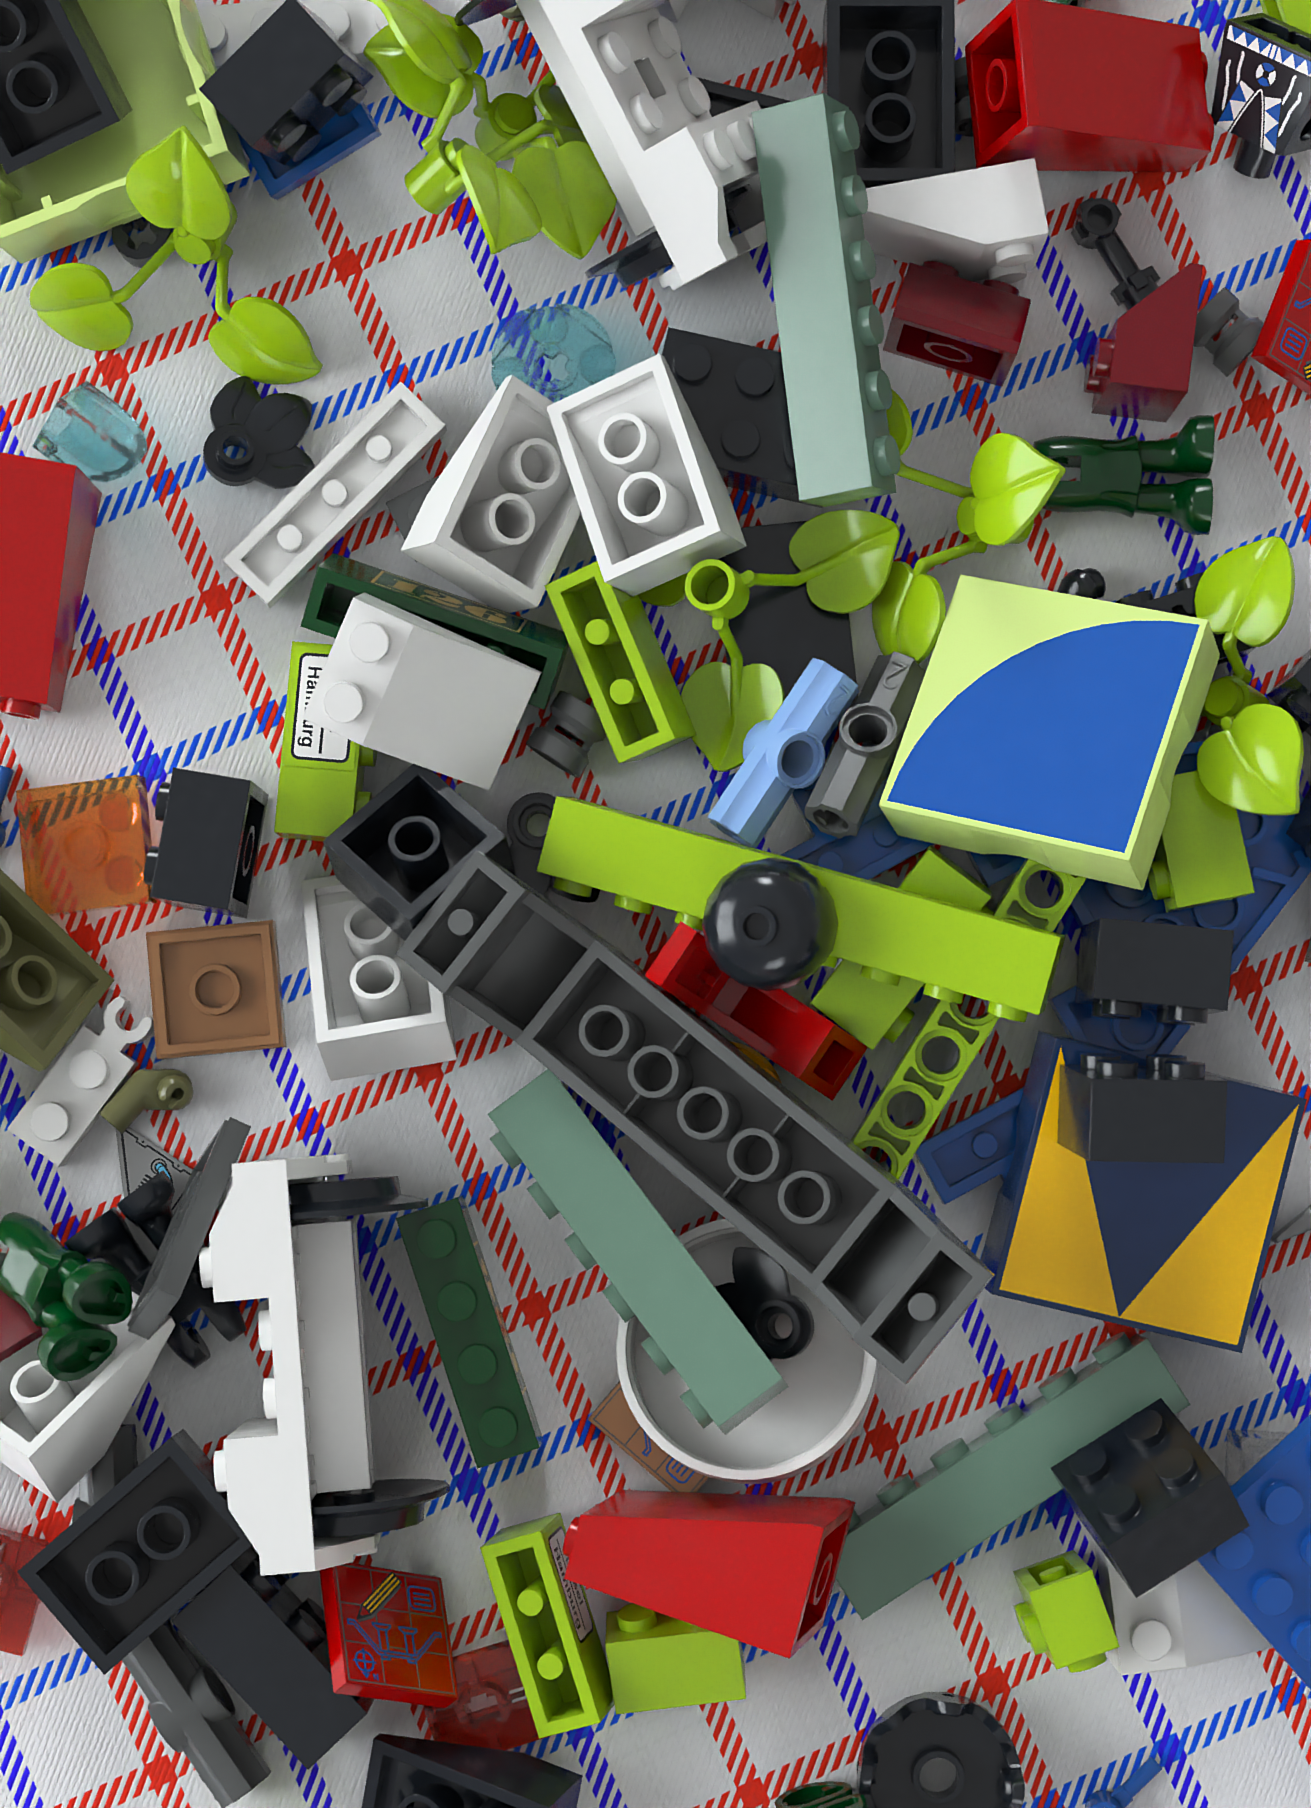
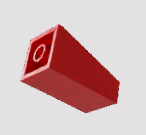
(1087, 91)
(44, 562)
(716, 1559)

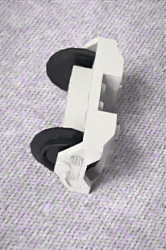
(650, 134)
(307, 1469)

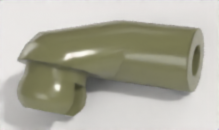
(147, 1091)

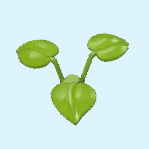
(455, 166)
(561, 180)
(179, 190)
(1005, 495)
(845, 567)
(1261, 750)

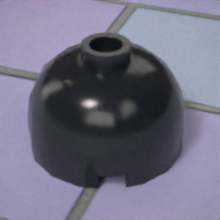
(769, 924)

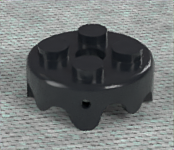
(944, 1728)

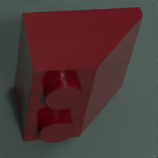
(957, 322)
(1148, 353)

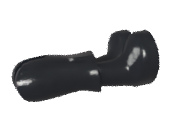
(112, 1241)

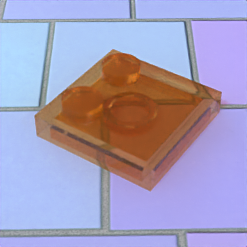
(85, 844)

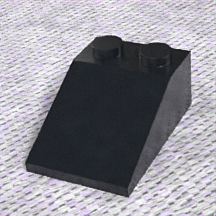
(453, 1775)

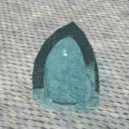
(93, 434)

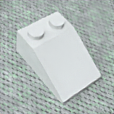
(973, 219)
(644, 478)
(500, 505)
(420, 692)
(367, 1000)
(63, 1428)
(1175, 1622)

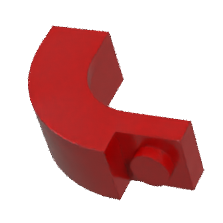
(763, 1019)

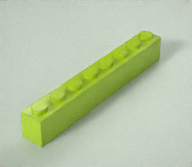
(878, 924)

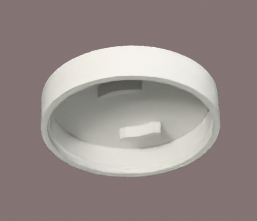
(790, 1433)

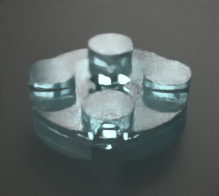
(548, 333)

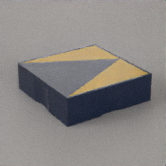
(1141, 1240)

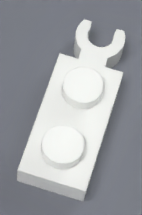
(80, 1086)

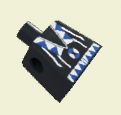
(1264, 91)

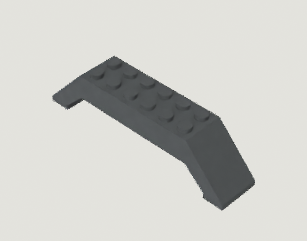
(701, 1111)

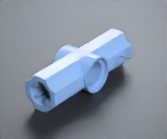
(767, 778)

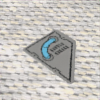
(143, 1160)

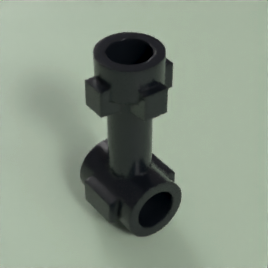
(1097, 231)

